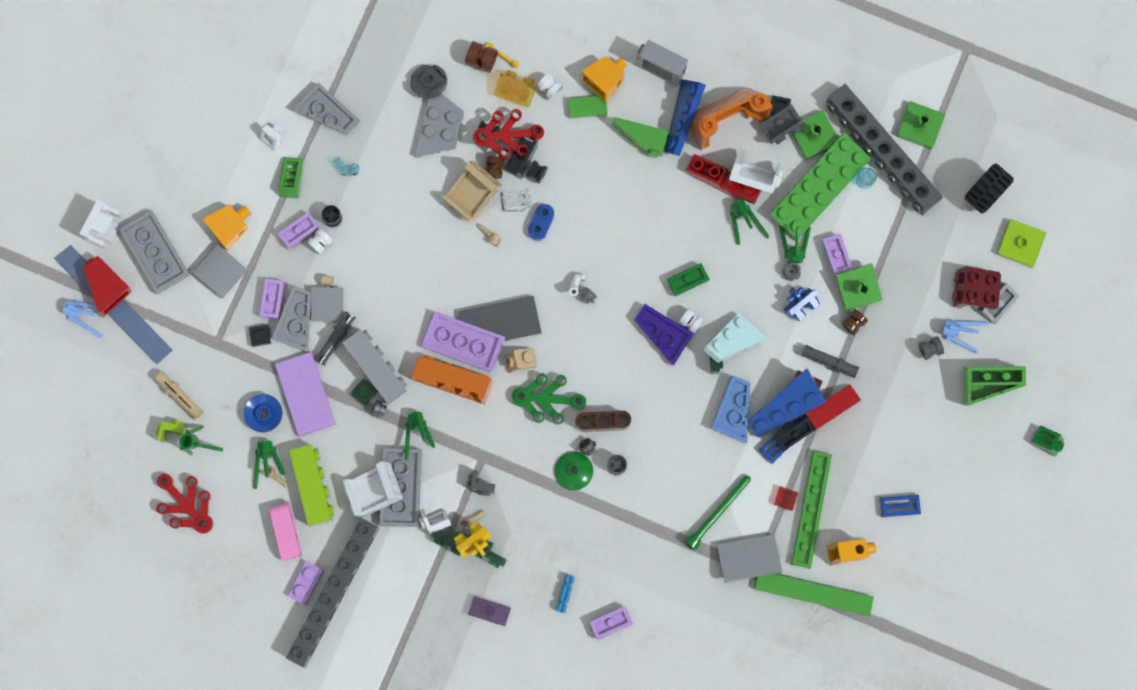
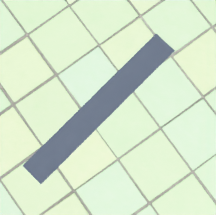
(122, 313)

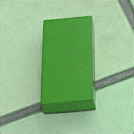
(587, 107)

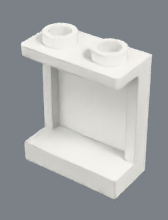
(755, 176)
(372, 490)

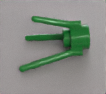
(741, 210)
(795, 253)
(416, 423)
(190, 441)
(264, 451)

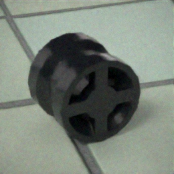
(536, 171)

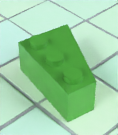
(987, 382)

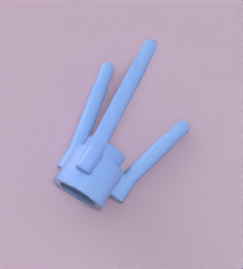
(75, 310)
(952, 328)

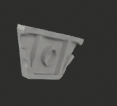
(439, 126)

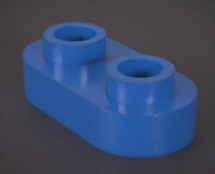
(541, 221)

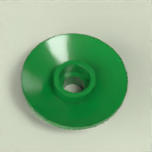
(569, 480)

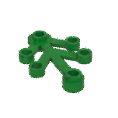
(546, 398)

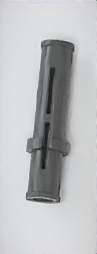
(339, 331)
(837, 364)

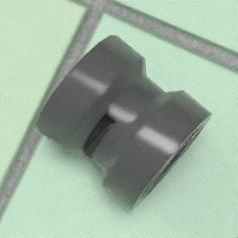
(931, 347)
(617, 465)

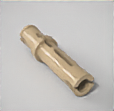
(163, 380)

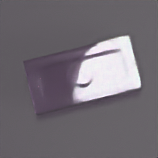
(489, 611)

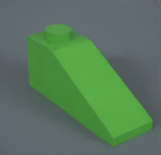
(645, 137)

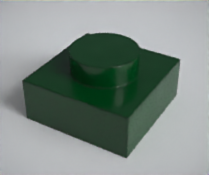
(715, 367)
(364, 392)

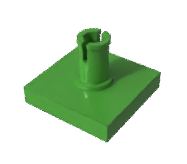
(920, 125)
(815, 135)
(858, 287)

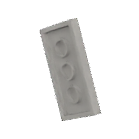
(154, 252)
(408, 476)

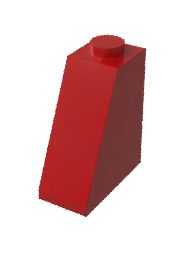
(105, 285)

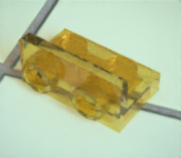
(515, 88)

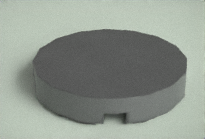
(428, 81)

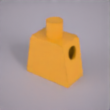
(604, 77)
(228, 224)
(850, 551)

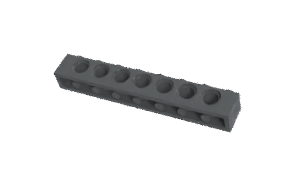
(919, 181)
(333, 593)

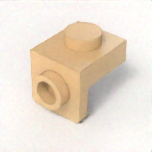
(520, 360)

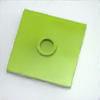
(1021, 243)

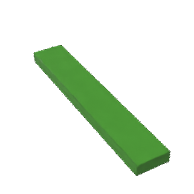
(811, 509)
(815, 593)

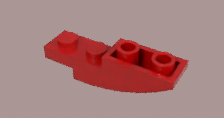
(718, 178)

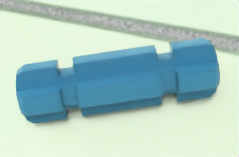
(565, 593)

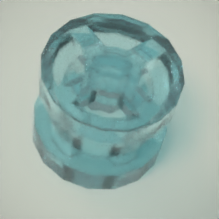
(866, 173)

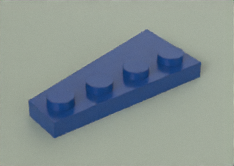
(684, 112)
(791, 402)

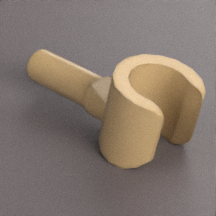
(494, 238)
(327, 281)
(275, 476)
(472, 519)

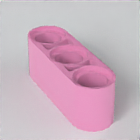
(285, 531)

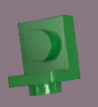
(1048, 440)

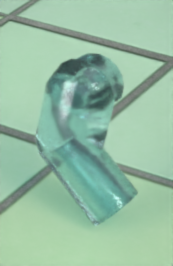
(345, 170)

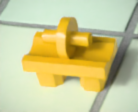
(475, 542)

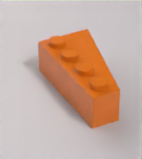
(452, 379)

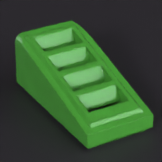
(287, 189)

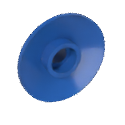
(256, 406)

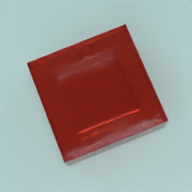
(785, 498)

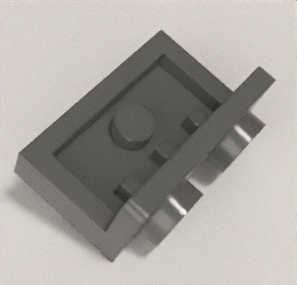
(781, 124)

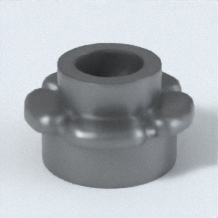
(796, 271)
(587, 295)
(378, 408)
(587, 447)

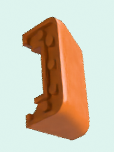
(747, 100)

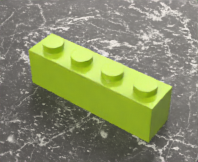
(311, 485)

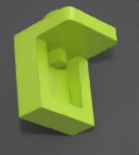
(173, 427)

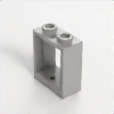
(662, 62)

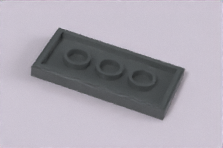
(510, 318)

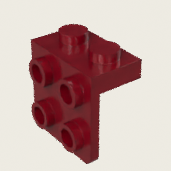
(976, 288)

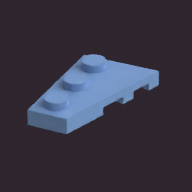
(733, 410)

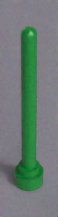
(694, 540)

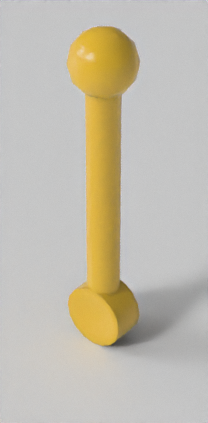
(515, 64)

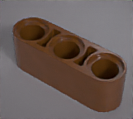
(593, 418)

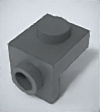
(483, 488)

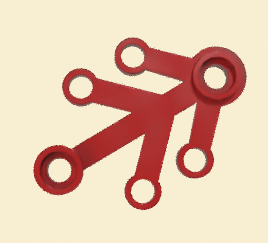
(505, 135)
(186, 506)

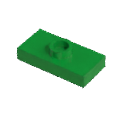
(688, 279)

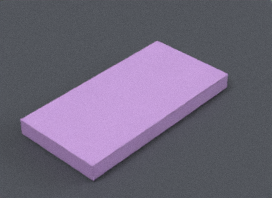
(463, 342)
(305, 394)

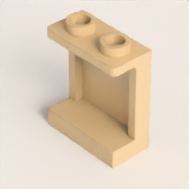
(472, 191)

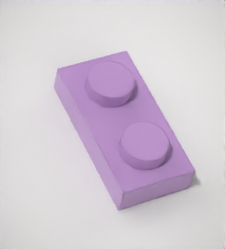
(298, 230)
(837, 254)
(272, 299)
(305, 583)
(611, 623)

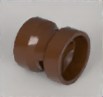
(494, 166)
(854, 322)

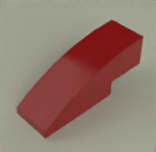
(833, 407)

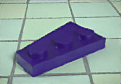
(663, 332)

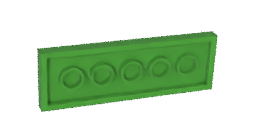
(820, 185)

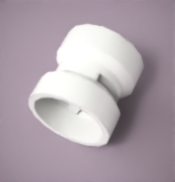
(549, 86)
(319, 241)
(694, 324)

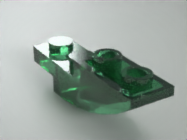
(447, 538)

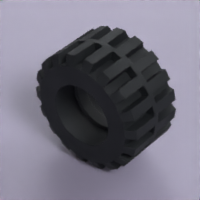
(989, 188)

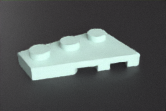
(733, 338)

